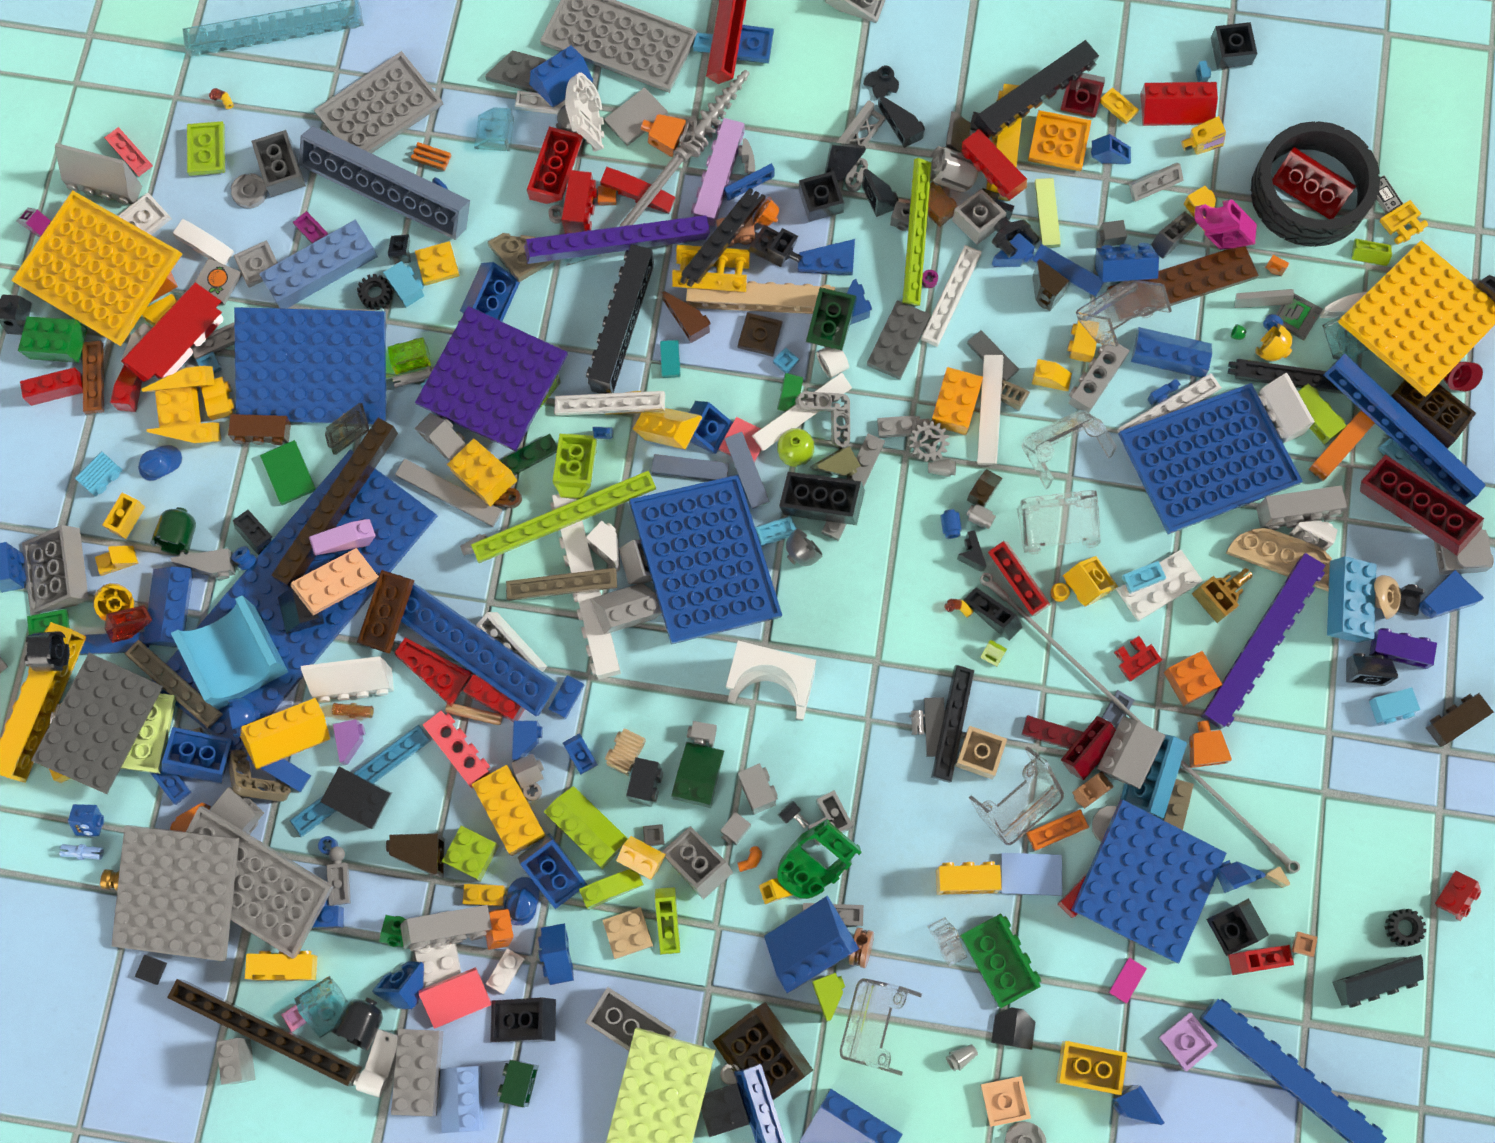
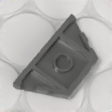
(515, 70)

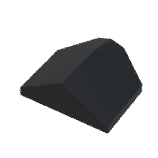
(1013, 1028)

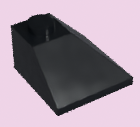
(878, 193)

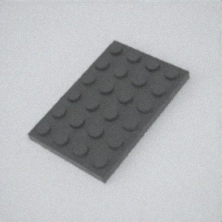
(97, 723)

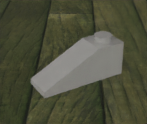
(211, 563)

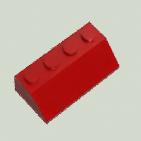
(1178, 103)
(554, 165)
(1313, 183)

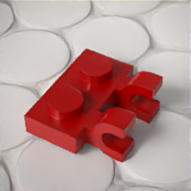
(1140, 662)

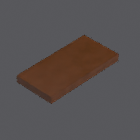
(385, 611)

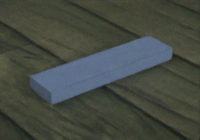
(689, 468)
(747, 470)

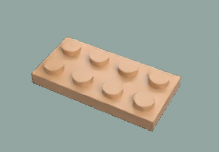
(334, 581)

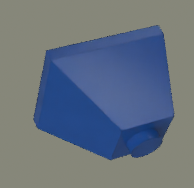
(1137, 1105)

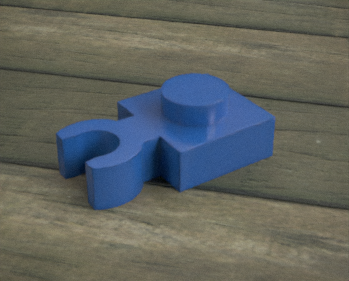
(1161, 393)

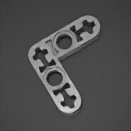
(836, 411)

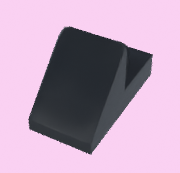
(399, 249)
(975, 556)

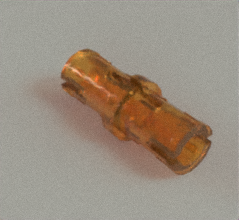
(352, 710)

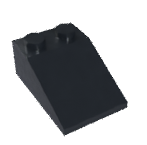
(356, 797)
(523, 1020)

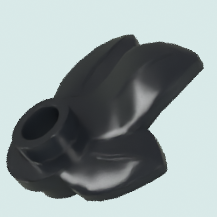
(880, 83)

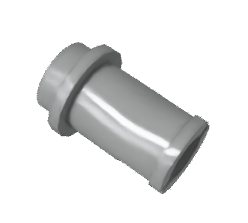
(917, 721)

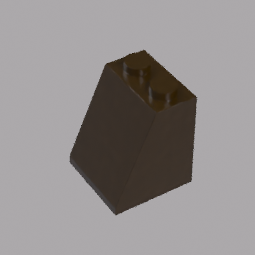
(419, 851)

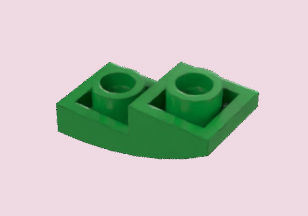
(790, 389)

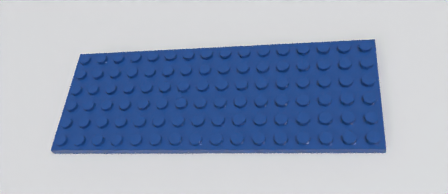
(397, 525)

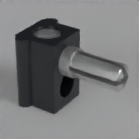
(792, 811)

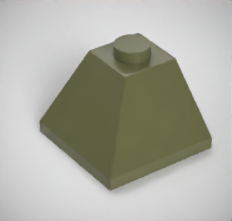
(838, 463)

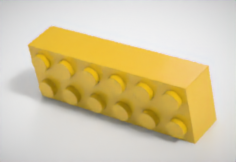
(1008, 139)

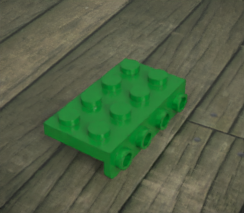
(1001, 960)

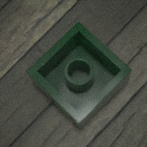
(518, 1083)

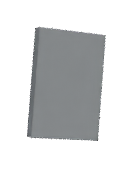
(628, 118)

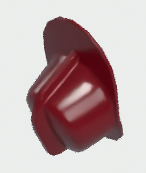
(1464, 376)

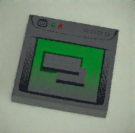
(1299, 316)

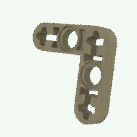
(247, 786)

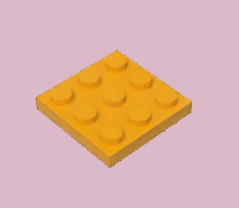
(1059, 140)

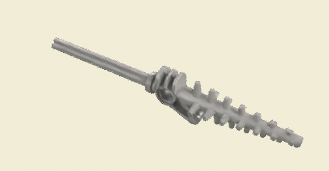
(691, 143)

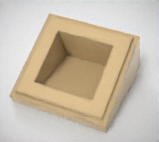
(1278, 877)

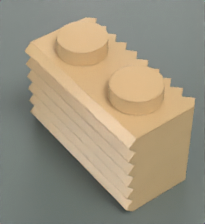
(626, 749)

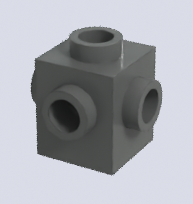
(900, 216)

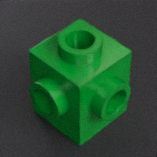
(391, 931)

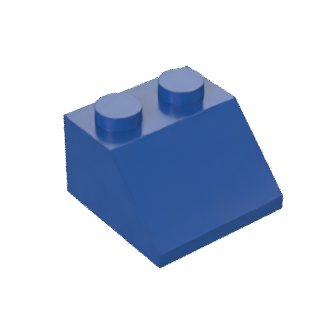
(711, 428)

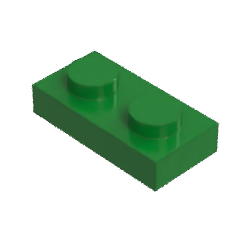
(40, 622)

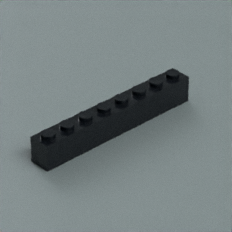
(1036, 89)

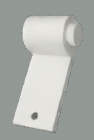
(379, 1064)

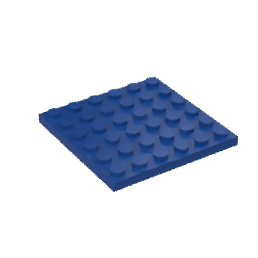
(1149, 881)

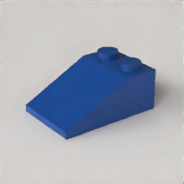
(552, 870)

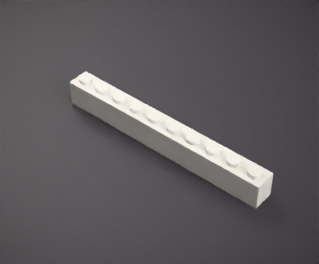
(580, 560)

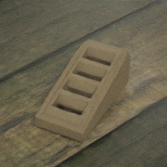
(1017, 391)

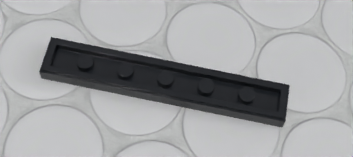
(952, 723)

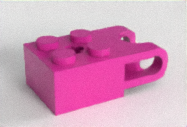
(1226, 225)

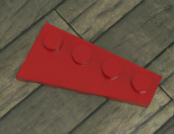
(437, 672)

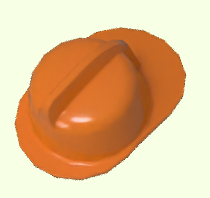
(766, 213)

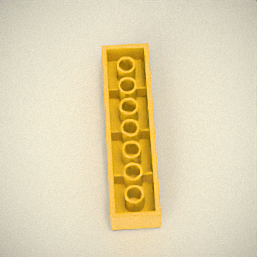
(33, 711)

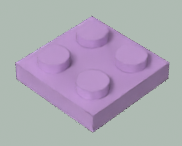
(1188, 1041)

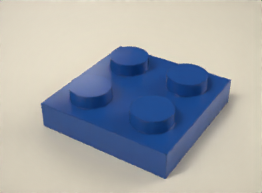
(755, 44)

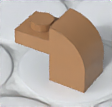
(1092, 790)

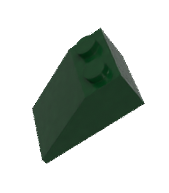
(831, 318)
(697, 774)

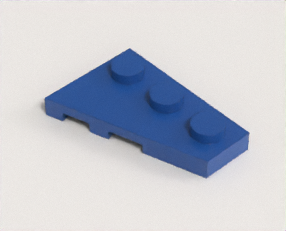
(829, 259)

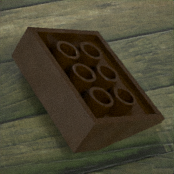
(1437, 412)
(764, 1041)

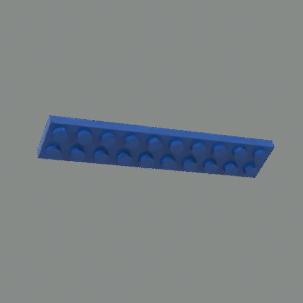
(477, 651)

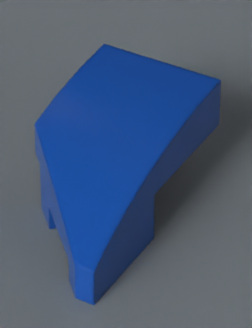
(603, 432)

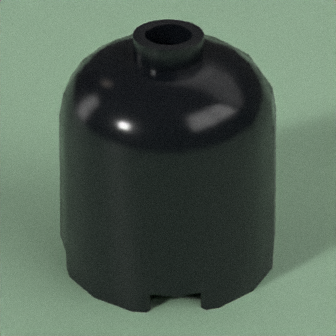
(359, 1022)

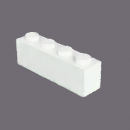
(500, 630)

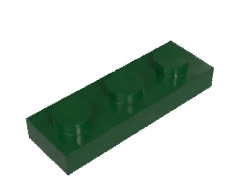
(530, 454)

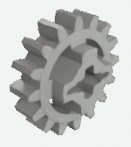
(927, 434)

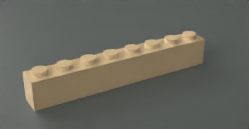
(758, 297)

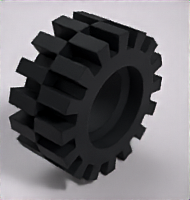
(376, 301)
(1397, 936)

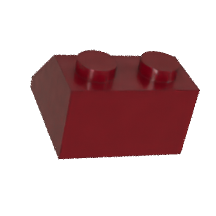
(1083, 95)

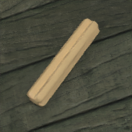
(475, 714)

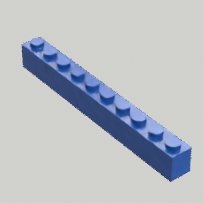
(1404, 430)
(1289, 1075)

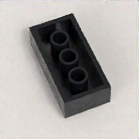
(822, 498)

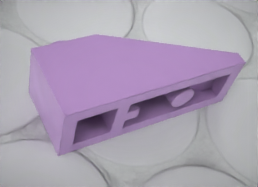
(344, 537)

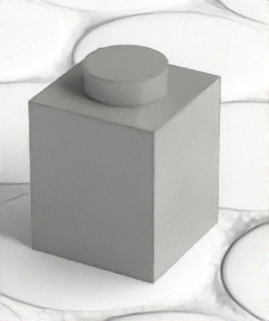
(528, 770)
(735, 829)

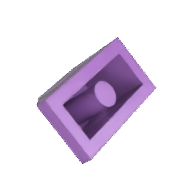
(348, 739)

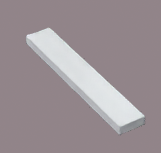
(951, 295)
(1190, 395)
(609, 403)
(990, 410)
(794, 416)

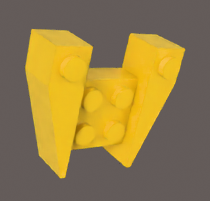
(179, 406)

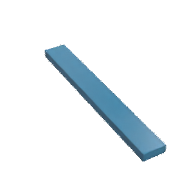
(371, 771)

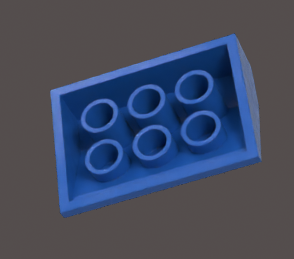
(809, 944)
(845, 1122)

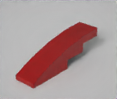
(635, 188)

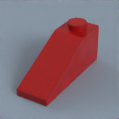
(126, 391)
(1260, 959)

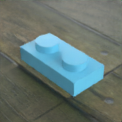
(1144, 577)

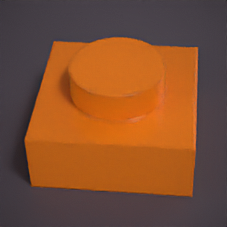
(1277, 265)

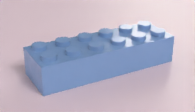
(318, 265)

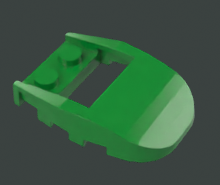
(803, 873)

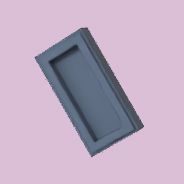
(1113, 712)

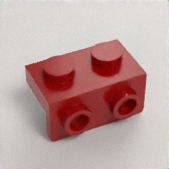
(1459, 895)

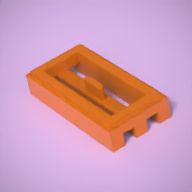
(418, 150)

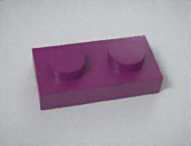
(310, 227)

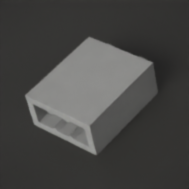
(235, 1061)

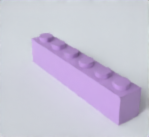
(719, 170)

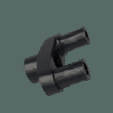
(1008, 230)

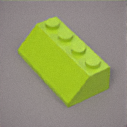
(586, 826)

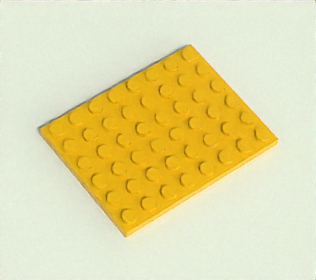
(96, 267)
(1421, 318)

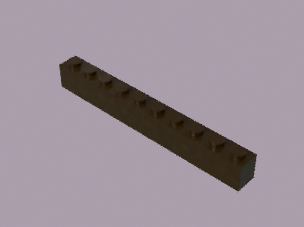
(336, 500)
(264, 1032)

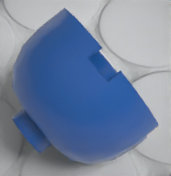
(242, 713)

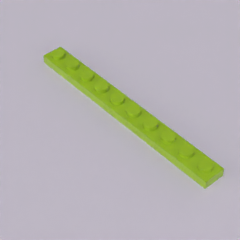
(563, 516)

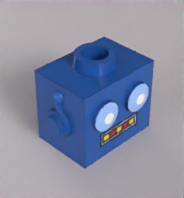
(86, 820)

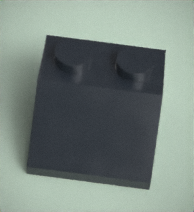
(296, 614)
(1370, 670)
(1237, 927)

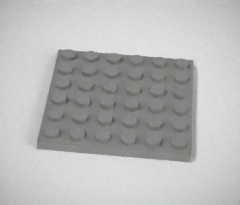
(175, 892)

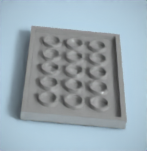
(380, 105)

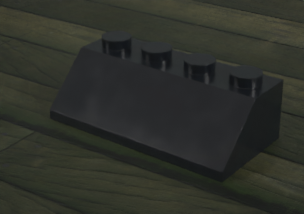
(1380, 980)

